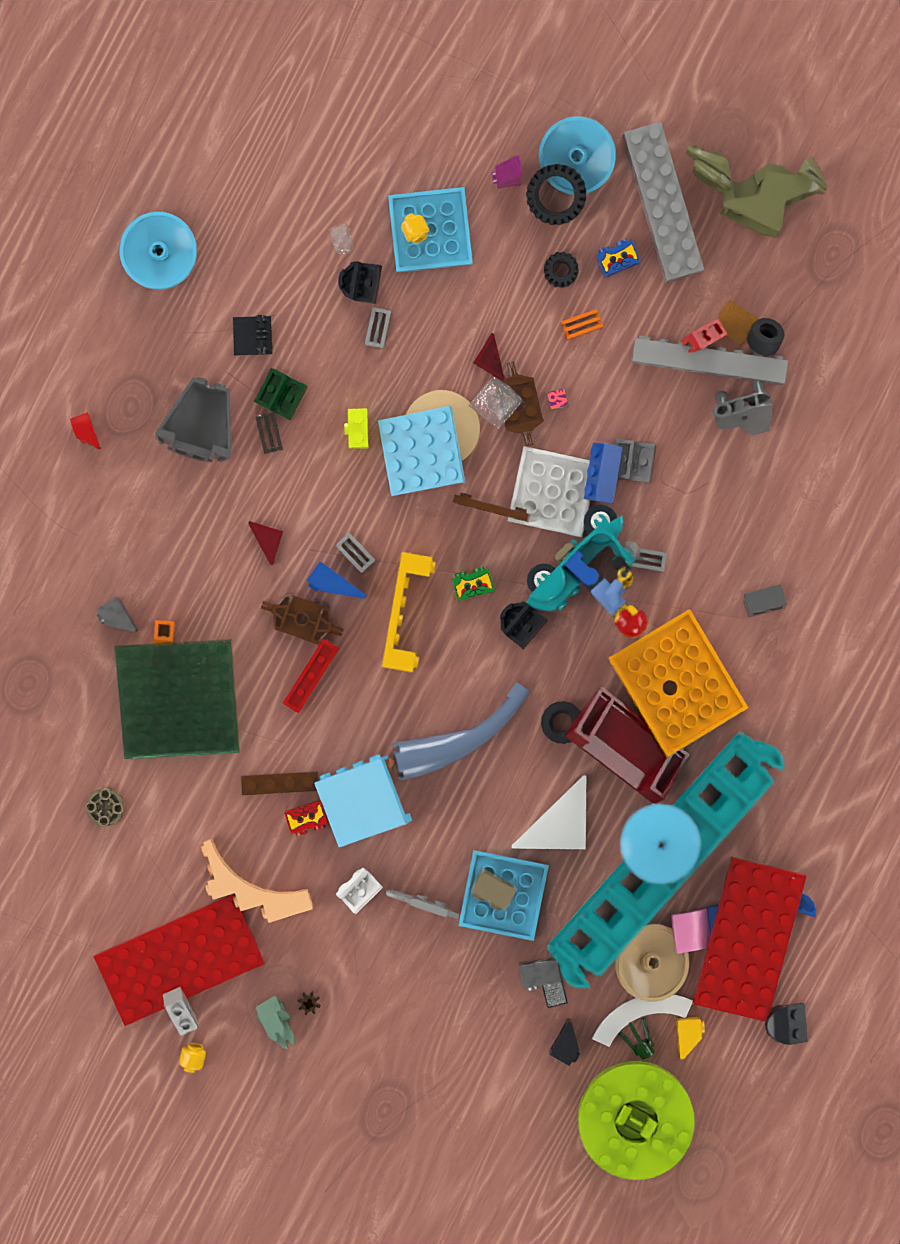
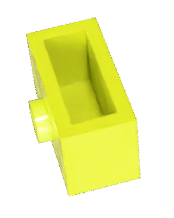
(357, 428)

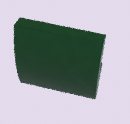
(280, 394)

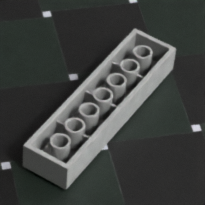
(663, 202)

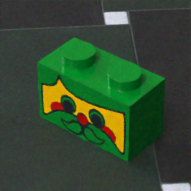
(472, 584)

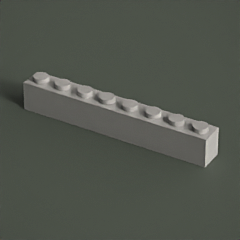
(709, 361)

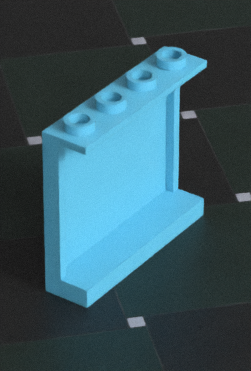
(361, 801)

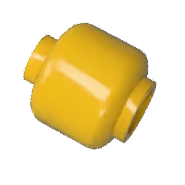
(415, 228)
(192, 1057)

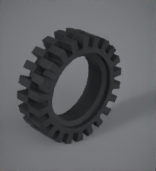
(533, 194)

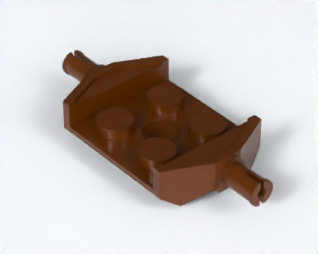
(530, 417)
(313, 630)

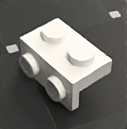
(359, 890)

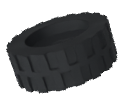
(548, 716)

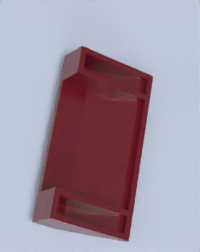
(625, 746)

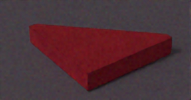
(489, 359)
(268, 539)

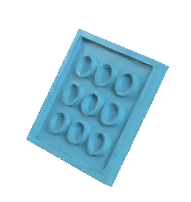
(448, 227)
(421, 451)
(523, 910)

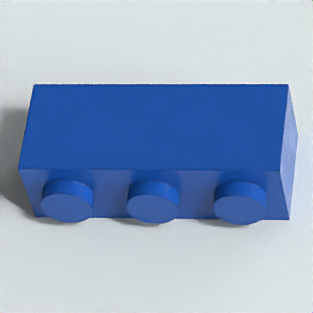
(602, 472)

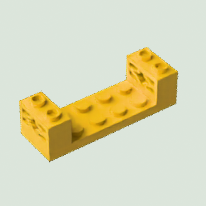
(414, 565)

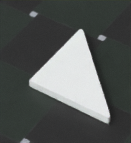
(561, 825)

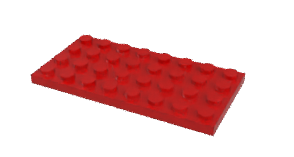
(749, 939)
(184, 953)

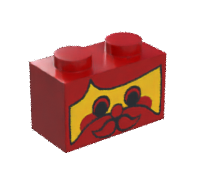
(306, 817)

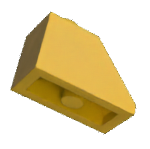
(688, 1034)

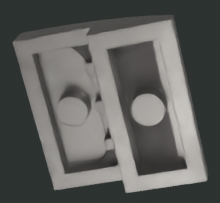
(636, 460)

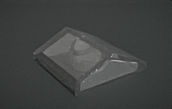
(495, 402)

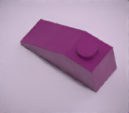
(508, 173)

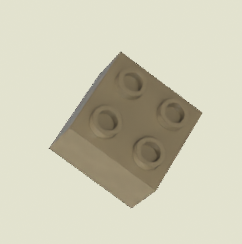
(493, 889)

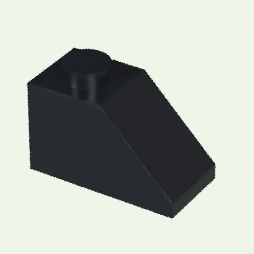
(565, 1045)

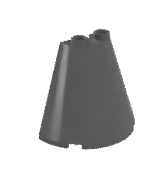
(199, 423)

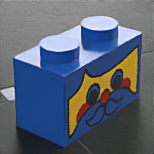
(617, 258)

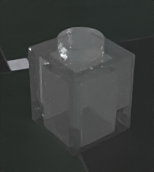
(341, 239)

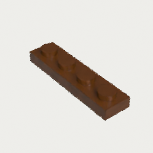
(279, 783)

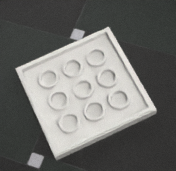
(551, 491)

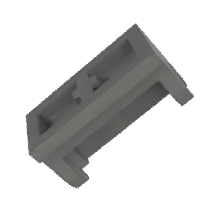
(765, 601)

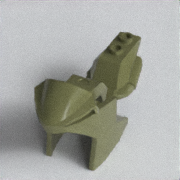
(763, 196)

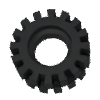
(561, 258)

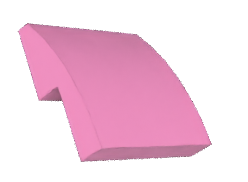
(690, 930)

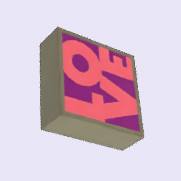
(557, 399)

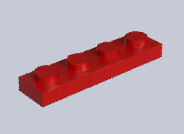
(311, 675)

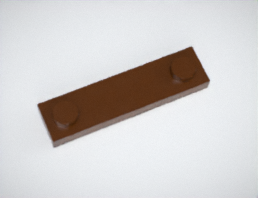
(465, 500)

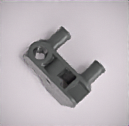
(753, 418)

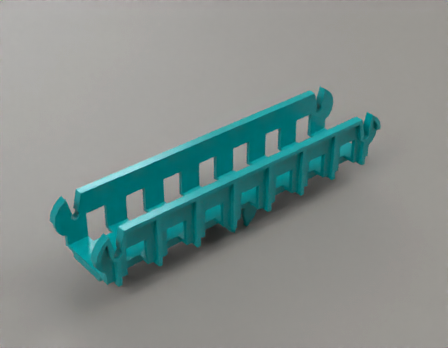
(640, 907)

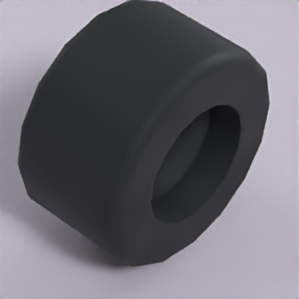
(770, 329)

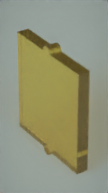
(736, 322)

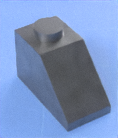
(116, 615)

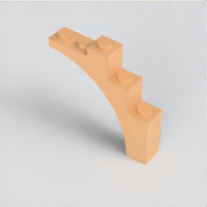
(226, 882)

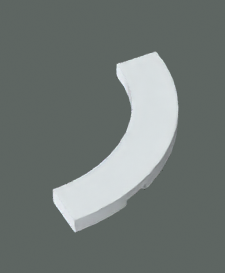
(635, 1009)

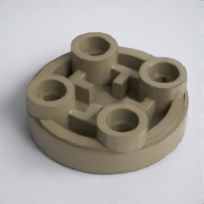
(105, 807)

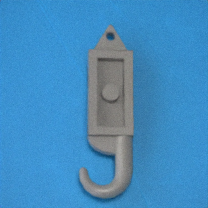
(421, 902)

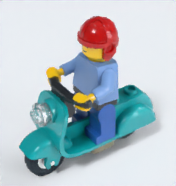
(554, 586)

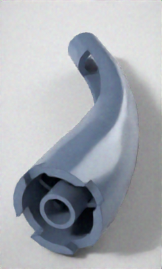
(435, 752)

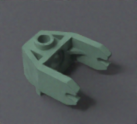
(274, 1018)

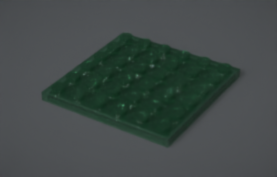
(177, 699)

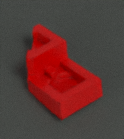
(84, 430)

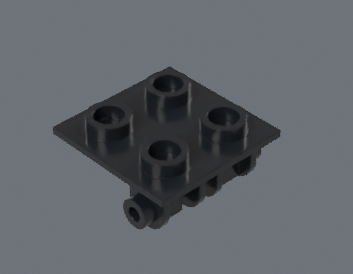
(252, 335)

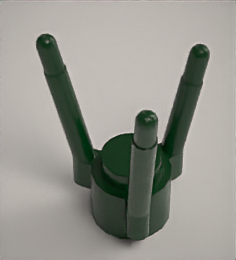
(643, 1047)

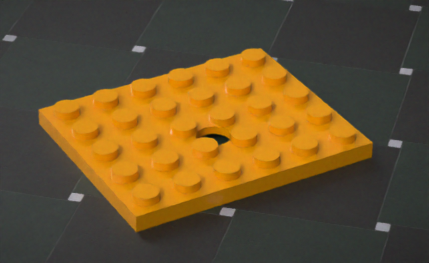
(704, 688)

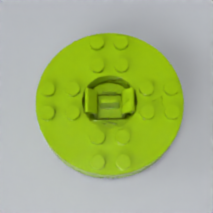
(636, 1120)

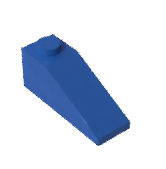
(329, 581)

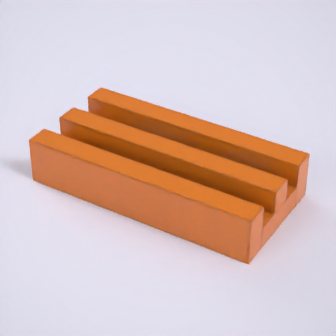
(597, 318)

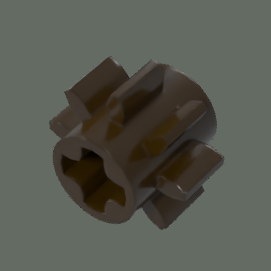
(304, 1005)

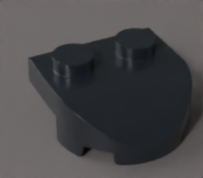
(360, 282)
(521, 623)
(787, 1024)

